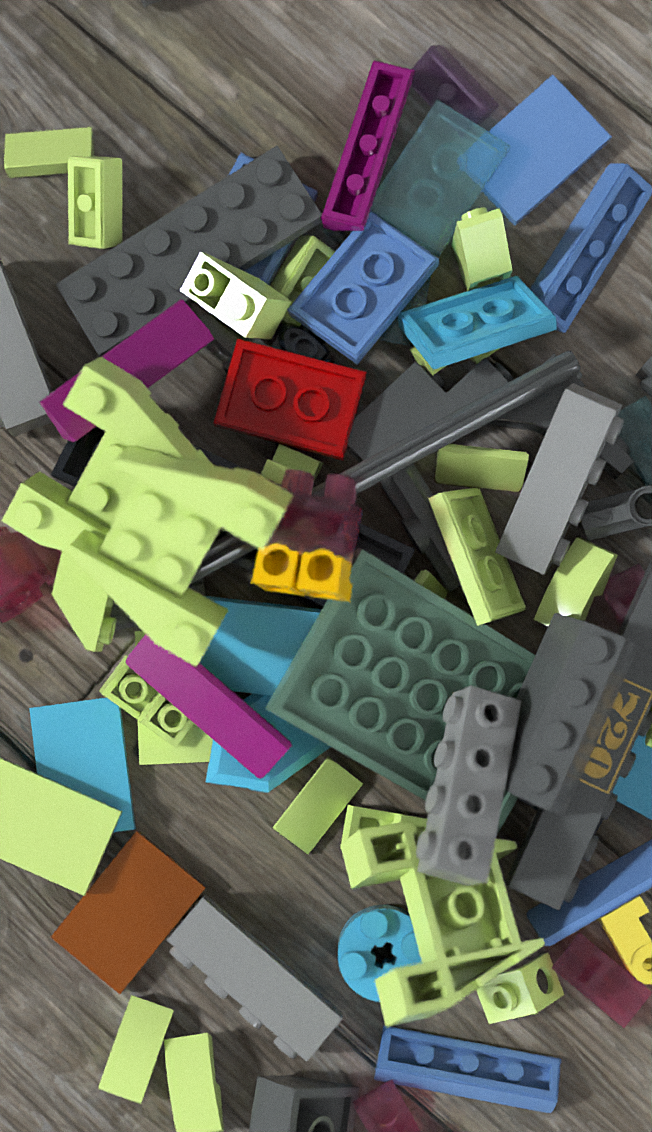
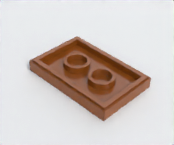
(128, 912)

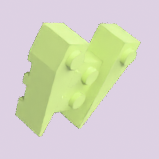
(129, 416)
(166, 535)
(460, 929)

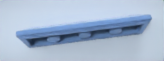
(591, 242)
(596, 896)
(468, 1069)

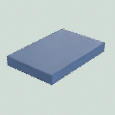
(548, 142)
(363, 288)

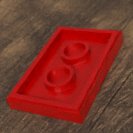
(290, 399)

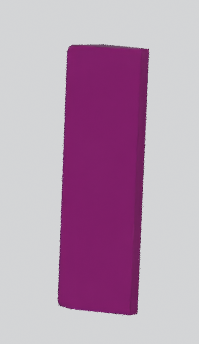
(367, 147)
(144, 354)
(210, 706)

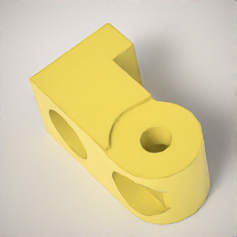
(630, 938)

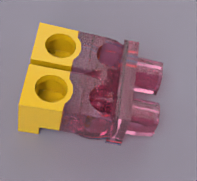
(312, 541)

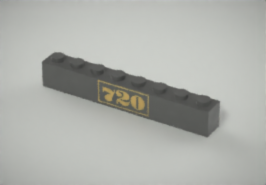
(558, 843)

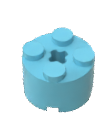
(370, 928)

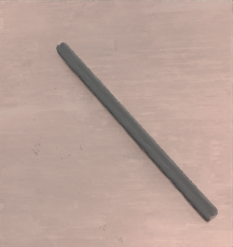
(422, 443)

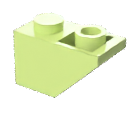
(481, 248)
(235, 297)
(84, 604)

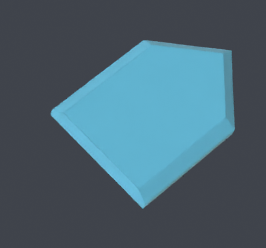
(226, 770)

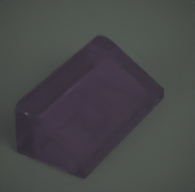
(445, 79)

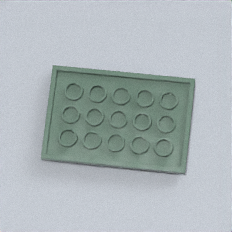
(383, 669)

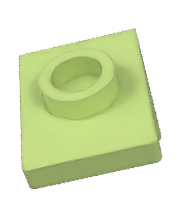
(517, 992)

